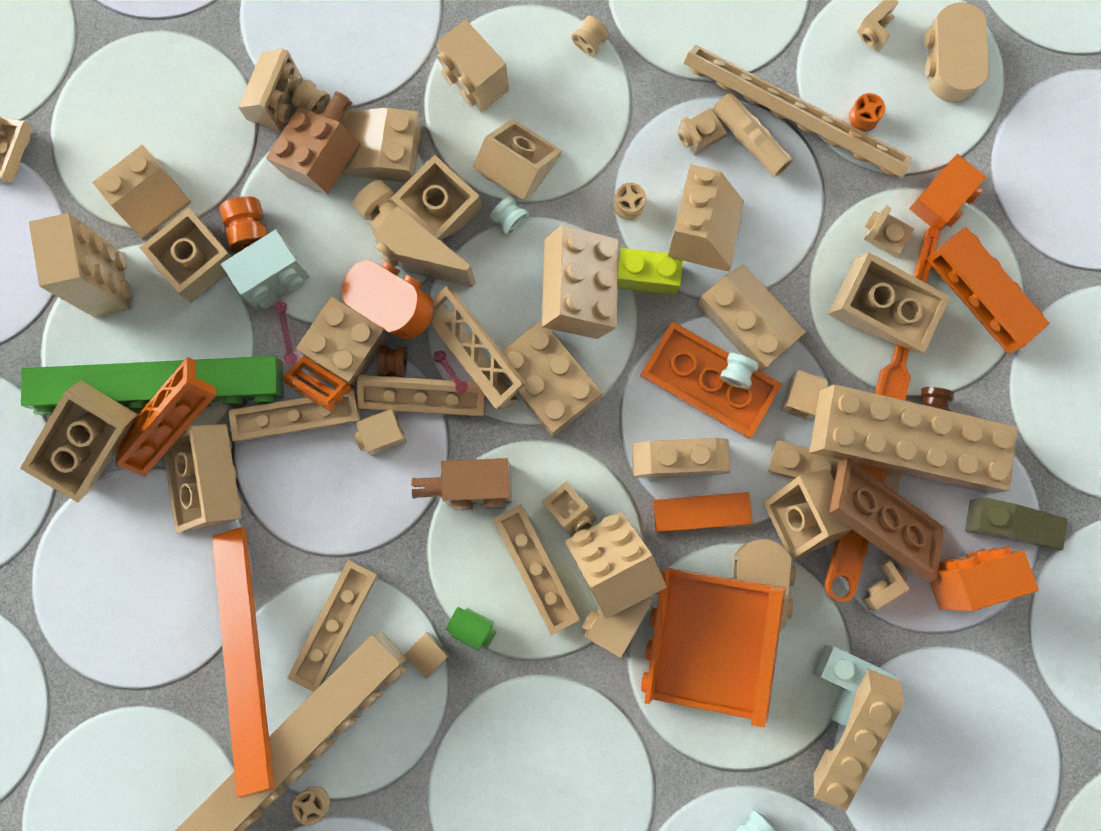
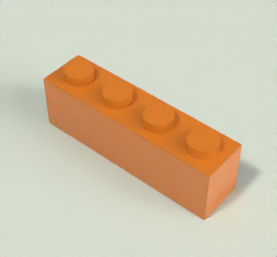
(988, 291)

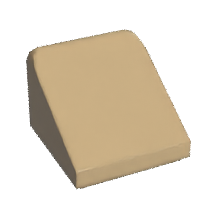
(427, 655)

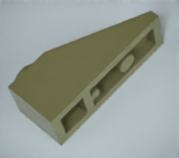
(1015, 523)

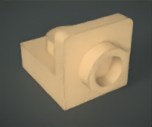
(873, 26)
(701, 131)
(887, 232)
(569, 509)
(883, 592)

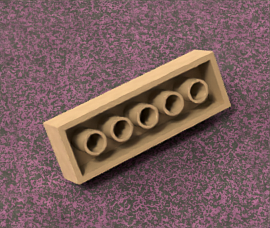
(913, 439)

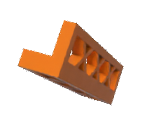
(164, 419)

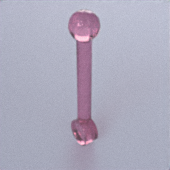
(290, 357)
(440, 357)

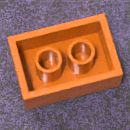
(983, 579)

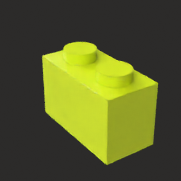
(648, 271)

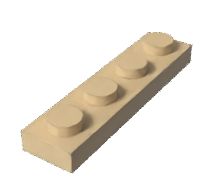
(418, 395)
(290, 417)
(795, 460)
(536, 569)
(332, 626)

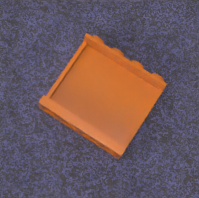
(714, 644)

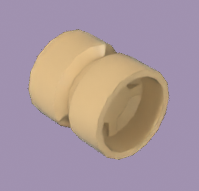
(375, 203)

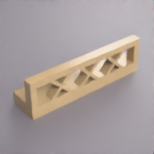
(468, 352)

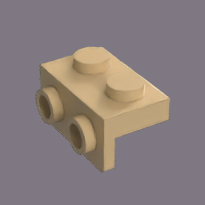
(13, 141)

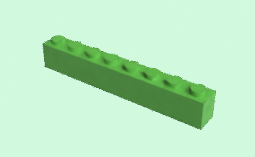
(138, 382)

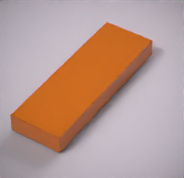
(702, 512)

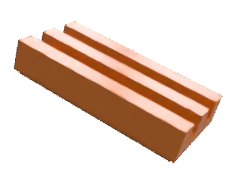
(333, 395)

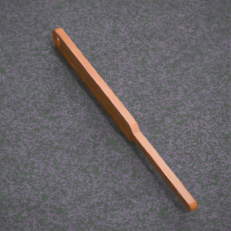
(894, 383)

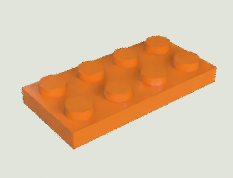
(691, 372)

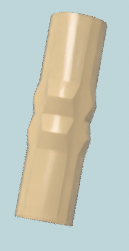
(752, 134)

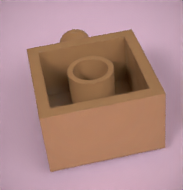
(315, 146)
(469, 483)

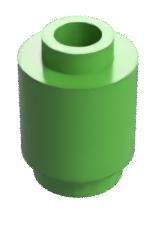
(471, 628)

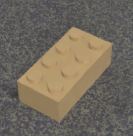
(79, 265)

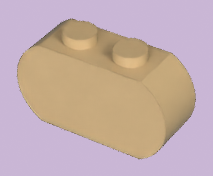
(957, 52)
(681, 458)
(769, 564)

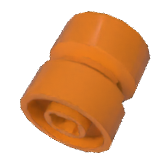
(243, 219)

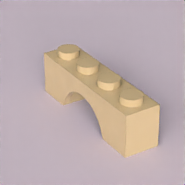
(871, 719)

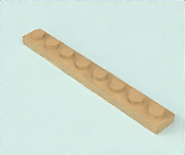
(807, 116)

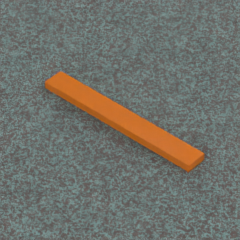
(242, 664)

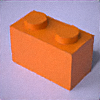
(948, 192)

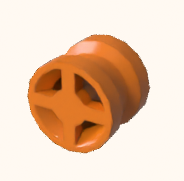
(870, 105)

